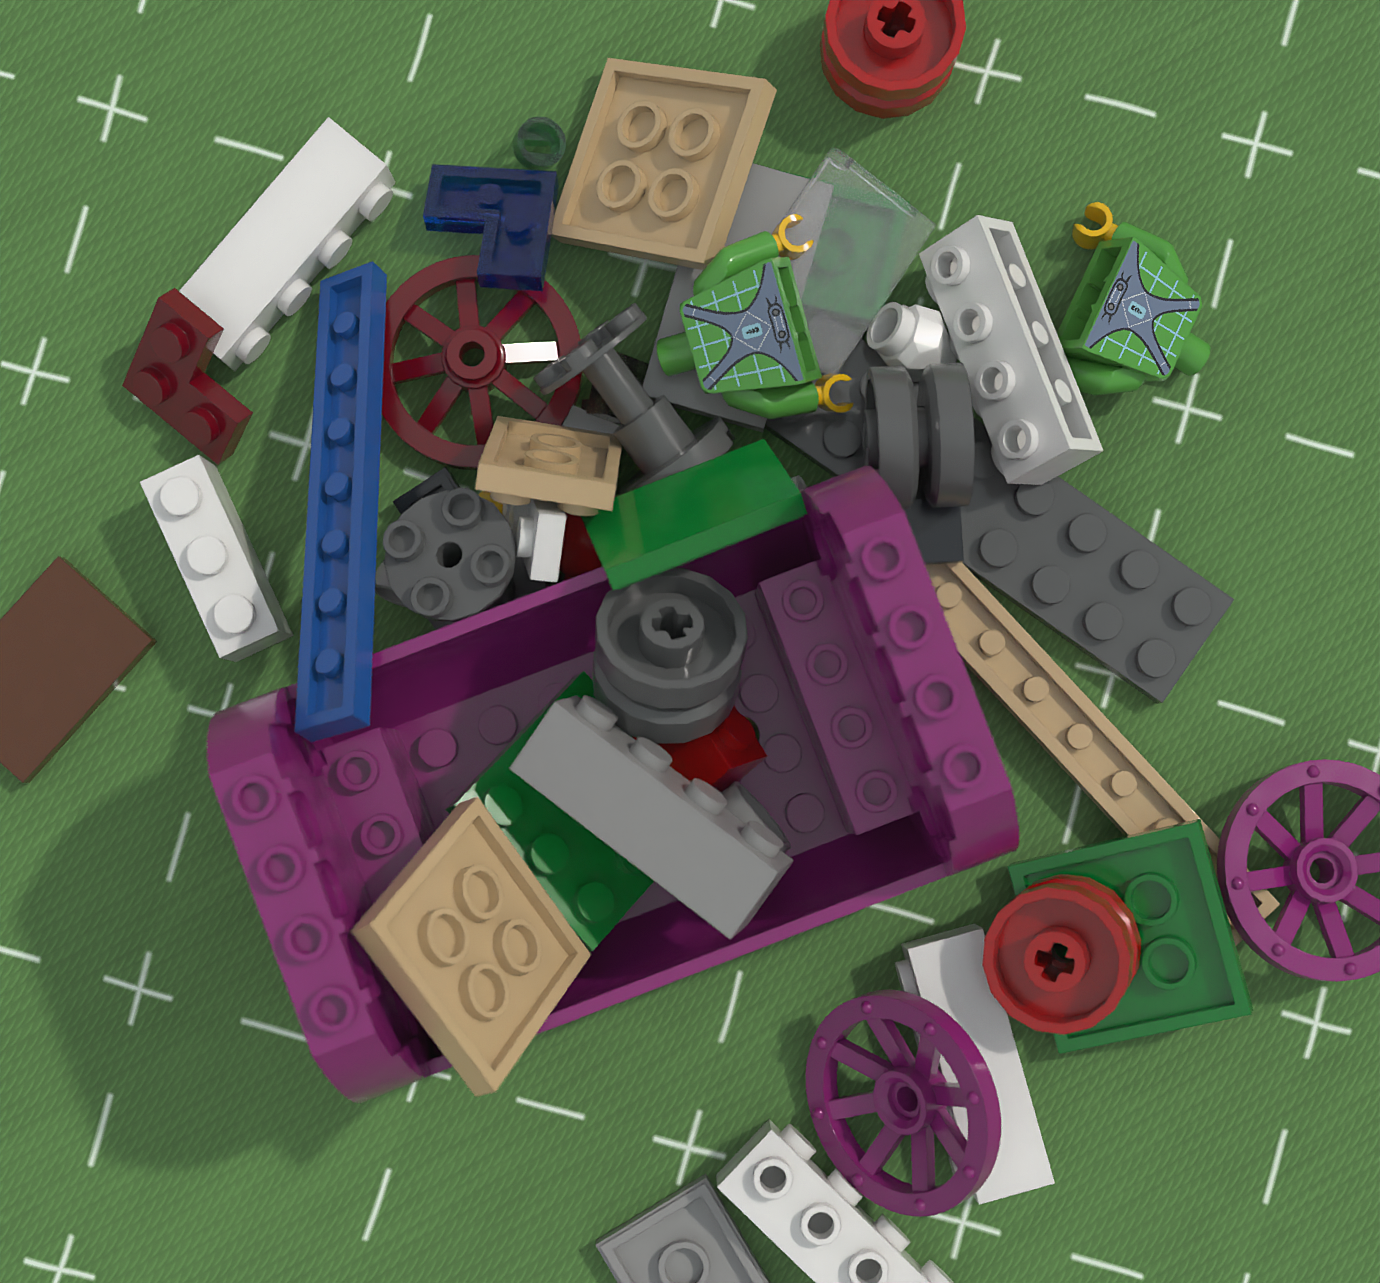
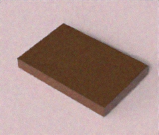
(58, 662)

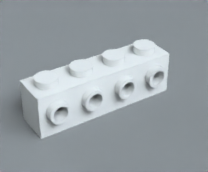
(1009, 352)
(816, 1214)

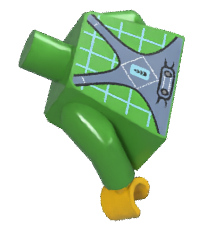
(1129, 310)
(751, 331)

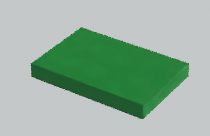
(693, 514)

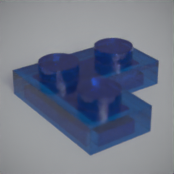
(507, 207)

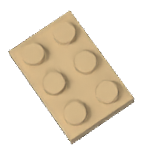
(550, 465)

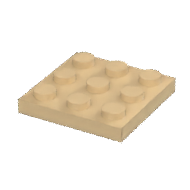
(662, 162)
(473, 946)

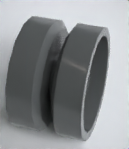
(926, 436)
(669, 655)

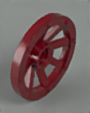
(476, 380)

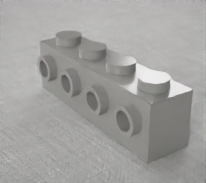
(653, 813)

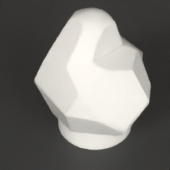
(910, 338)

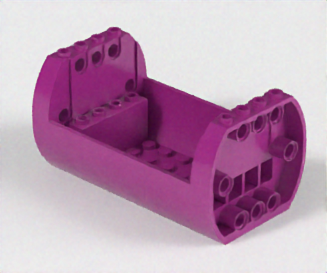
(855, 698)

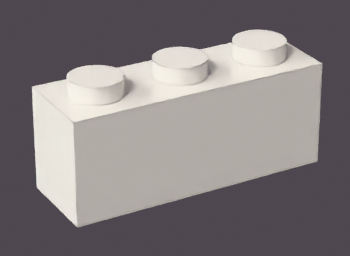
(216, 559)

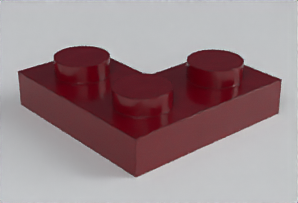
(173, 382)

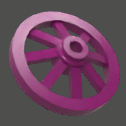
(1335, 861)
(908, 1099)

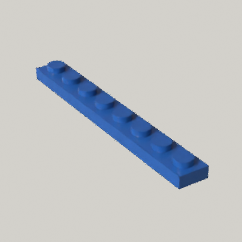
(342, 507)

